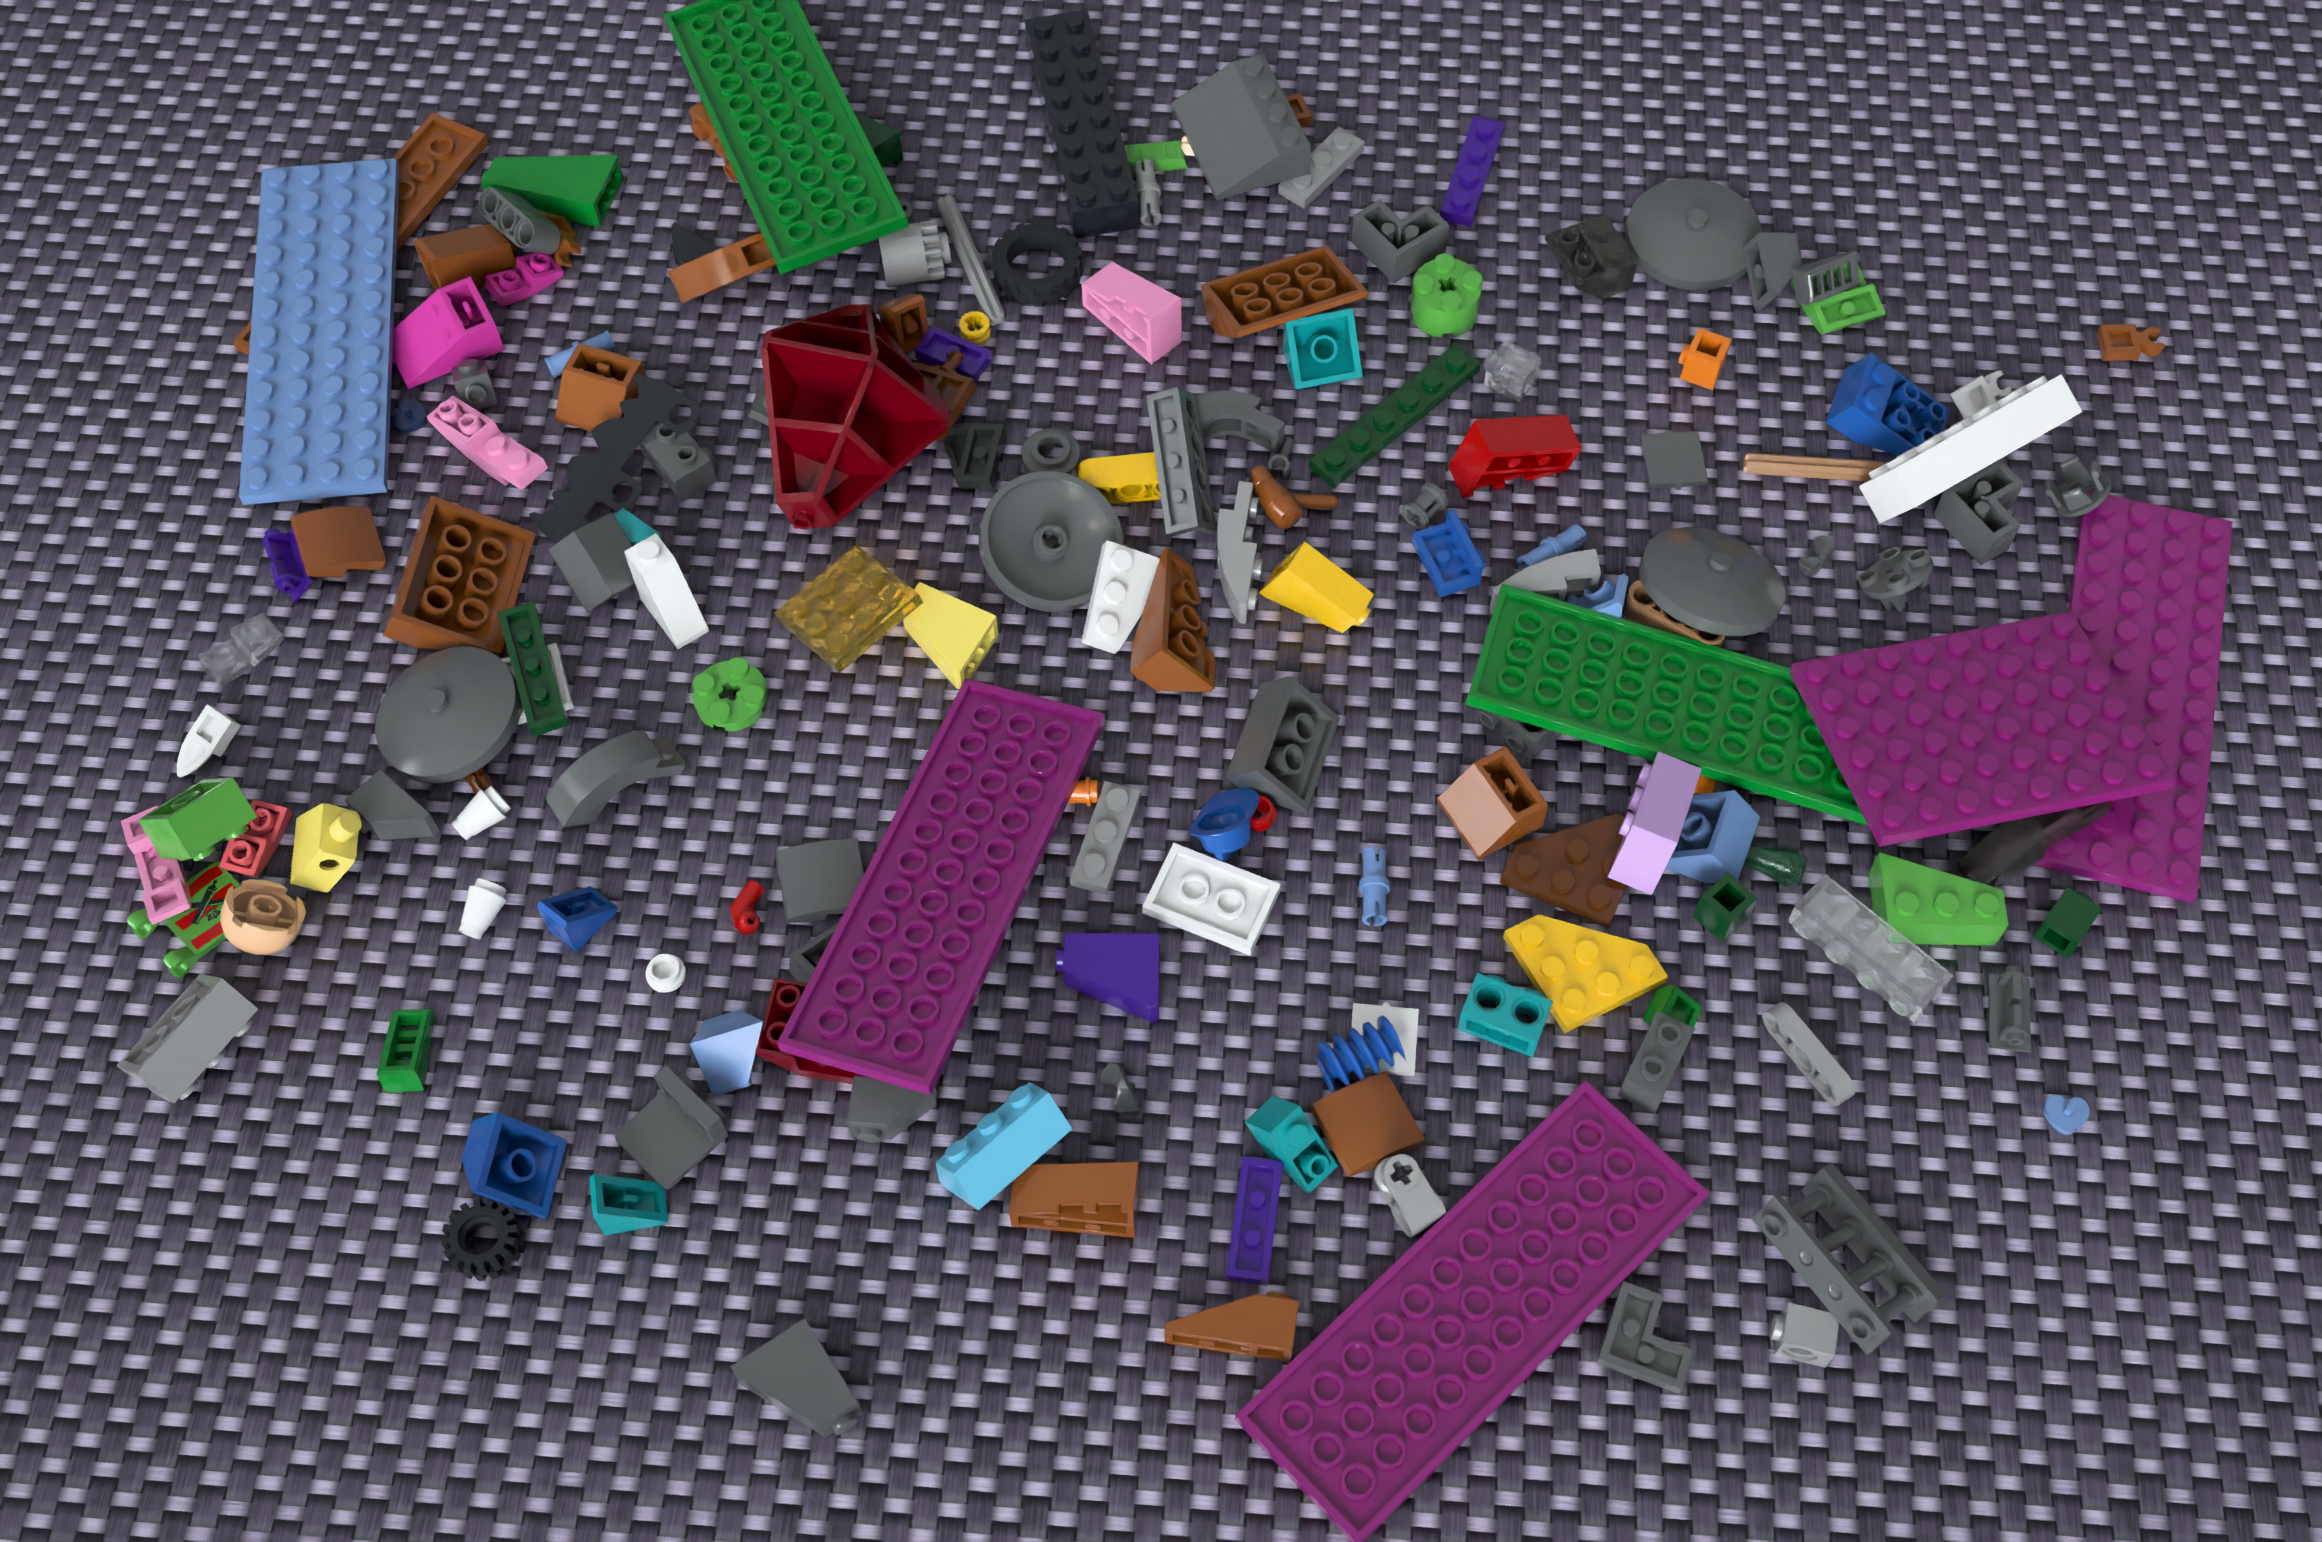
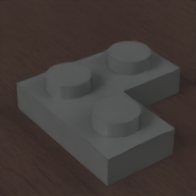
(1633, 1348)

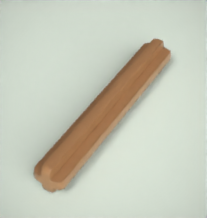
(1809, 466)

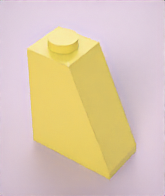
(951, 633)

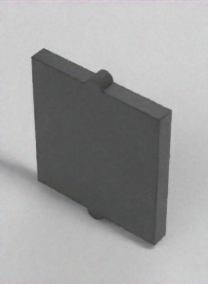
(1673, 459)

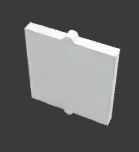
(1406, 1026)

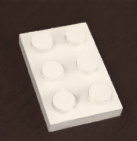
(1211, 899)

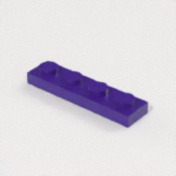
(1472, 171)

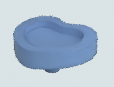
(2066, 1114)

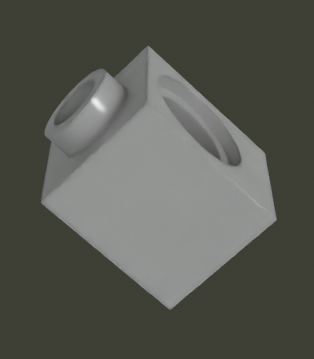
(1805, 1334)

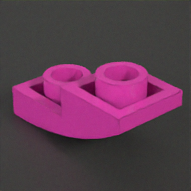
(530, 276)

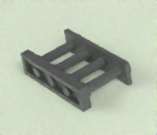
(1868, 1238)

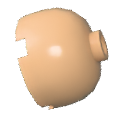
(261, 917)

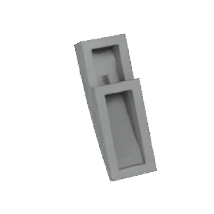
(1557, 576)

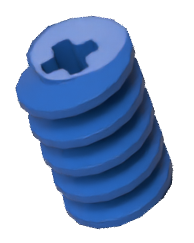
(1358, 1052)

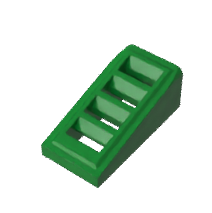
(406, 1074)

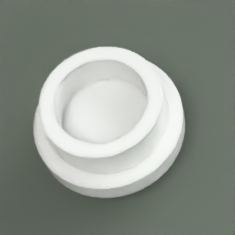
(665, 973)

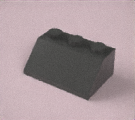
(1283, 744)

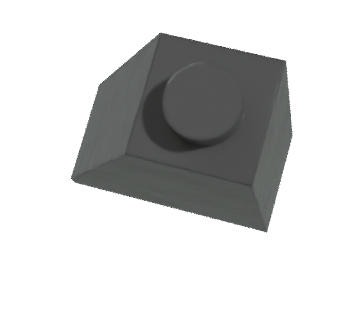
(800, 1380)

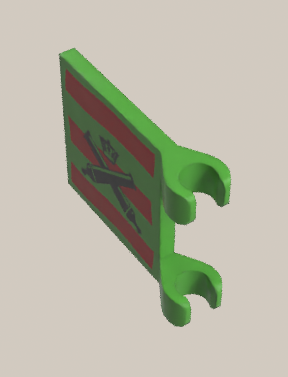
(196, 927)

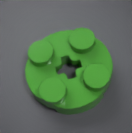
(727, 676)

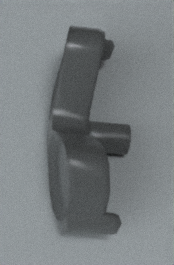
(1823, 548)
(1125, 1098)

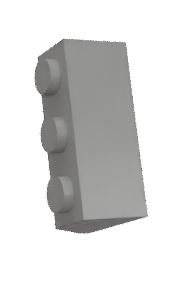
(189, 1038)

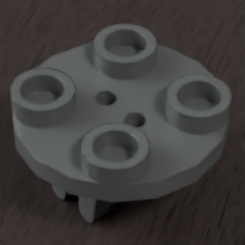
(1895, 575)

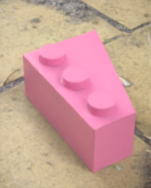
(1135, 310)

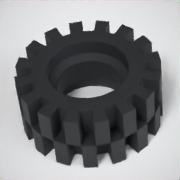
(466, 1223)

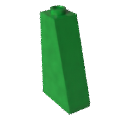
(564, 186)

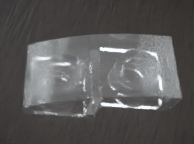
(247, 647)

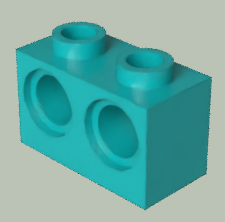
(1501, 1023)

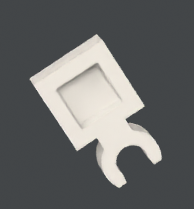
(1978, 394)

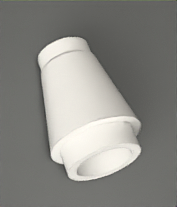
(481, 812)
(481, 907)

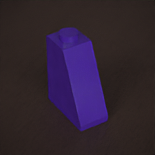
(1114, 969)

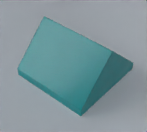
(1322, 349)

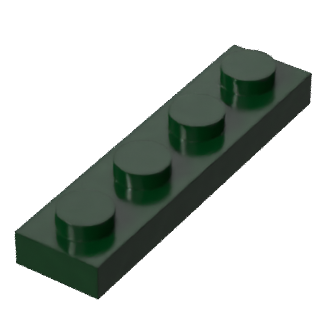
(533, 669)

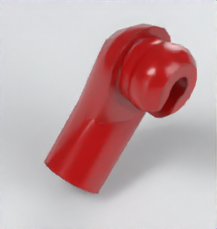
(743, 910)

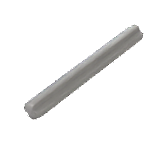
(970, 260)

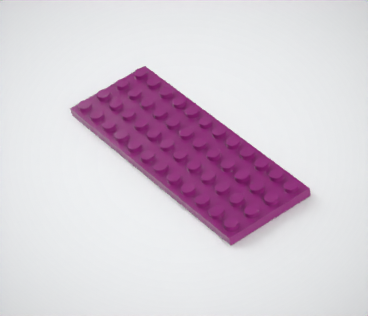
(2153, 608)
(943, 887)
(1470, 1312)

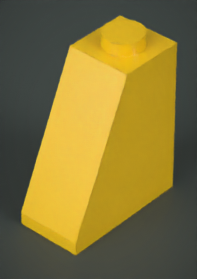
(1318, 589)

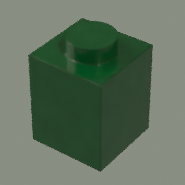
(1724, 907)
(2068, 922)

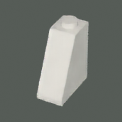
(665, 591)

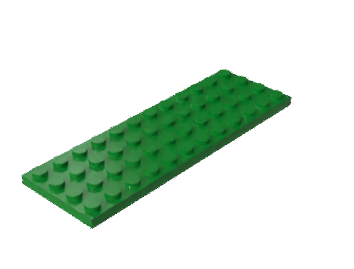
(785, 128)
(1656, 694)

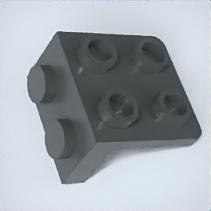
(672, 1130)

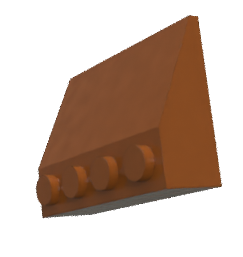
(1279, 292)
(458, 579)

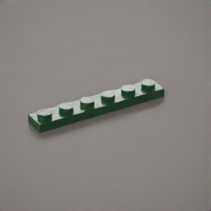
(1394, 416)

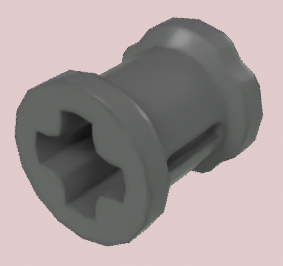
(1424, 506)

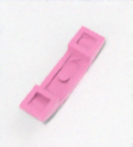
(162, 879)

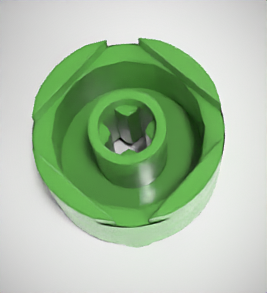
(1446, 296)

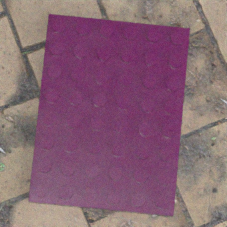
(1979, 728)

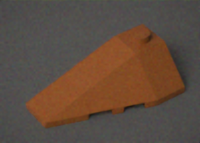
(1170, 636)

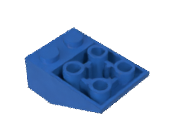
(1884, 408)

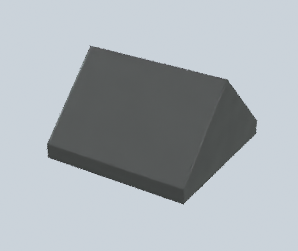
(595, 561)

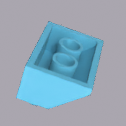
(1002, 1146)

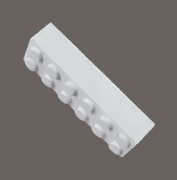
(1969, 446)

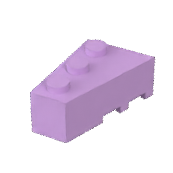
(1655, 823)

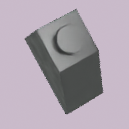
(1770, 264)
(390, 810)
(884, 1109)

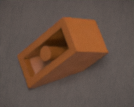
(905, 320)

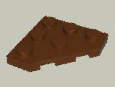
(1571, 869)

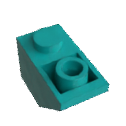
(1289, 1137)

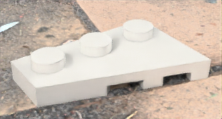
(1118, 595)

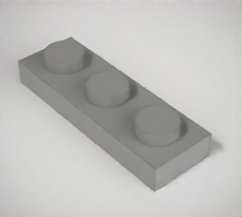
(1325, 166)
(1105, 838)

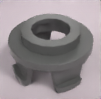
(1044, 441)
(2071, 496)

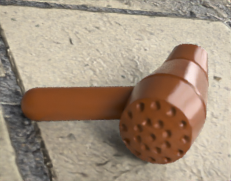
(1280, 504)

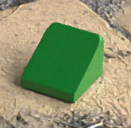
(1673, 1003)

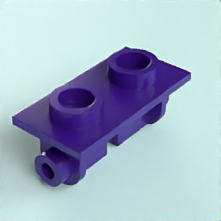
(289, 570)

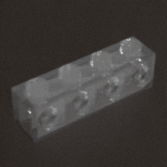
(1869, 948)

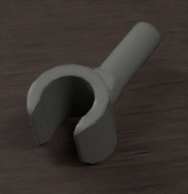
(1282, 459)

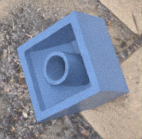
(1714, 837)

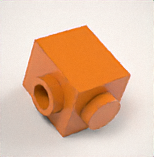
(1704, 358)

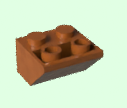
(595, 385)
(1493, 804)

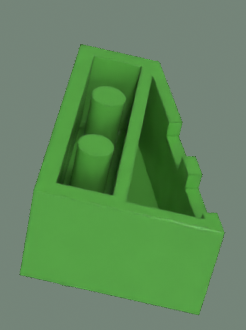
(1936, 905)

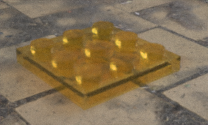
(848, 608)

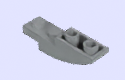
(1237, 554)

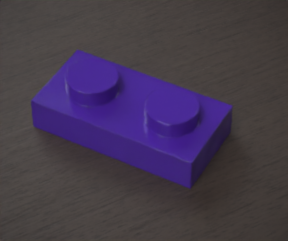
(938, 344)

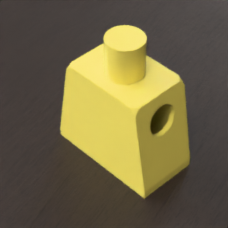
(324, 846)

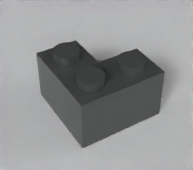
(1397, 244)
(1978, 511)

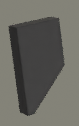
(688, 245)

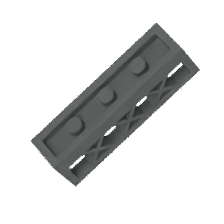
(1181, 462)

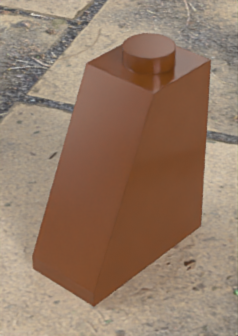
(465, 254)

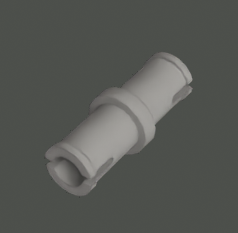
(1147, 192)

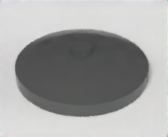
(1691, 233)
(1046, 539)
(1712, 581)
(448, 715)

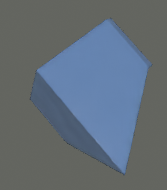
(1607, 599)
(727, 1050)

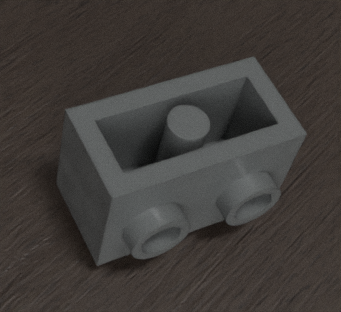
(679, 460)

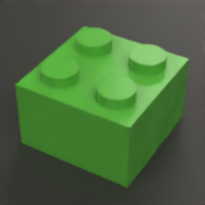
(198, 819)

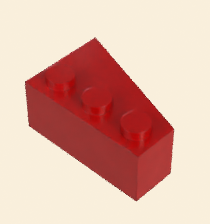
(1512, 449)

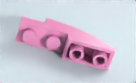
(485, 444)

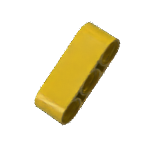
(1122, 477)

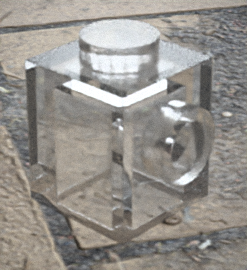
(1511, 370)

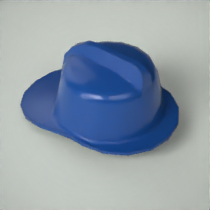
(1226, 822)

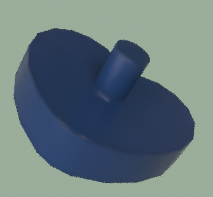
(410, 416)

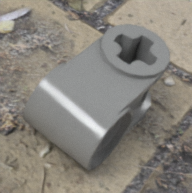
(1411, 1198)

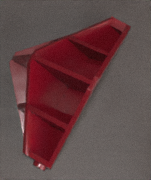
(842, 412)

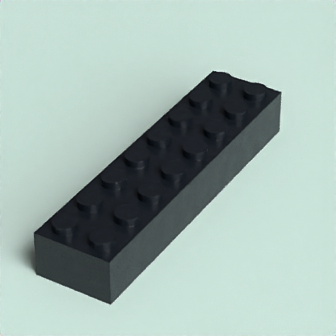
(1082, 124)

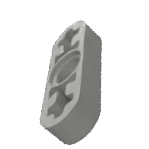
(1808, 1054)

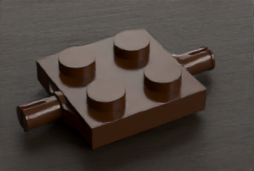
(949, 385)

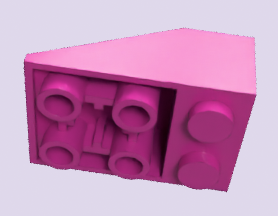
(444, 332)

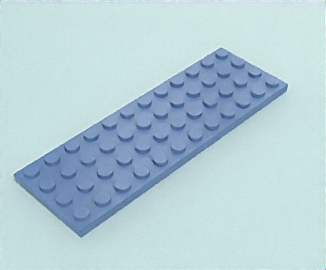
(321, 333)

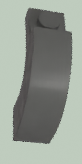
(1240, 416)
(606, 770)

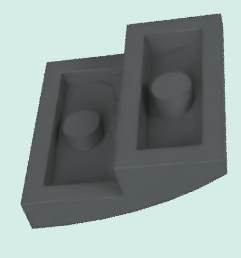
(818, 878)

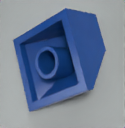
(513, 1162)

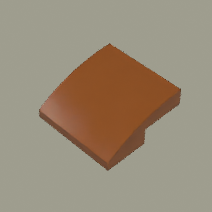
(338, 541)
(1367, 1123)

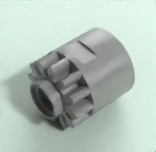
(914, 254)

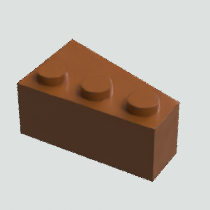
(1077, 1198)

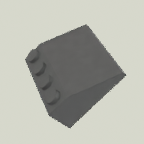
(1243, 129)

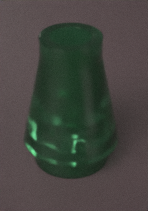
(1778, 864)

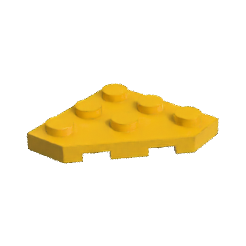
(1582, 968)

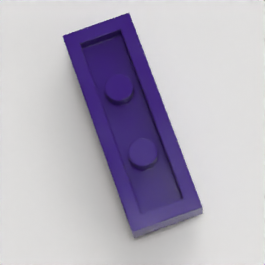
(1254, 1221)

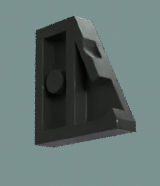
(975, 453)

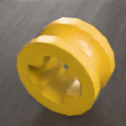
(974, 319)

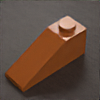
(1249, 1327)

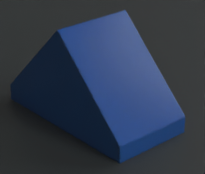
(576, 915)

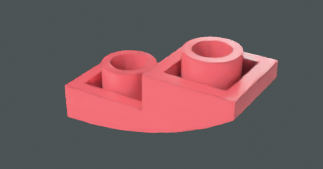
(255, 847)

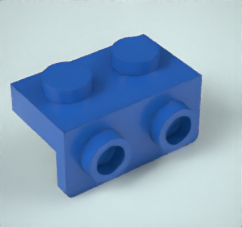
(1449, 555)

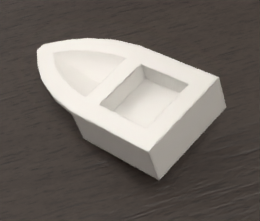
(207, 737)

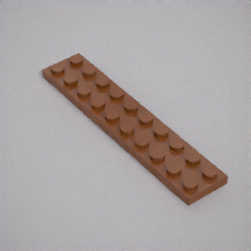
(428, 169)

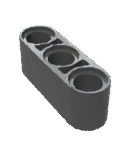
(519, 221)

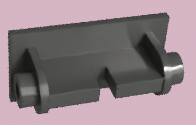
(2009, 1010)

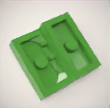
(1846, 308)

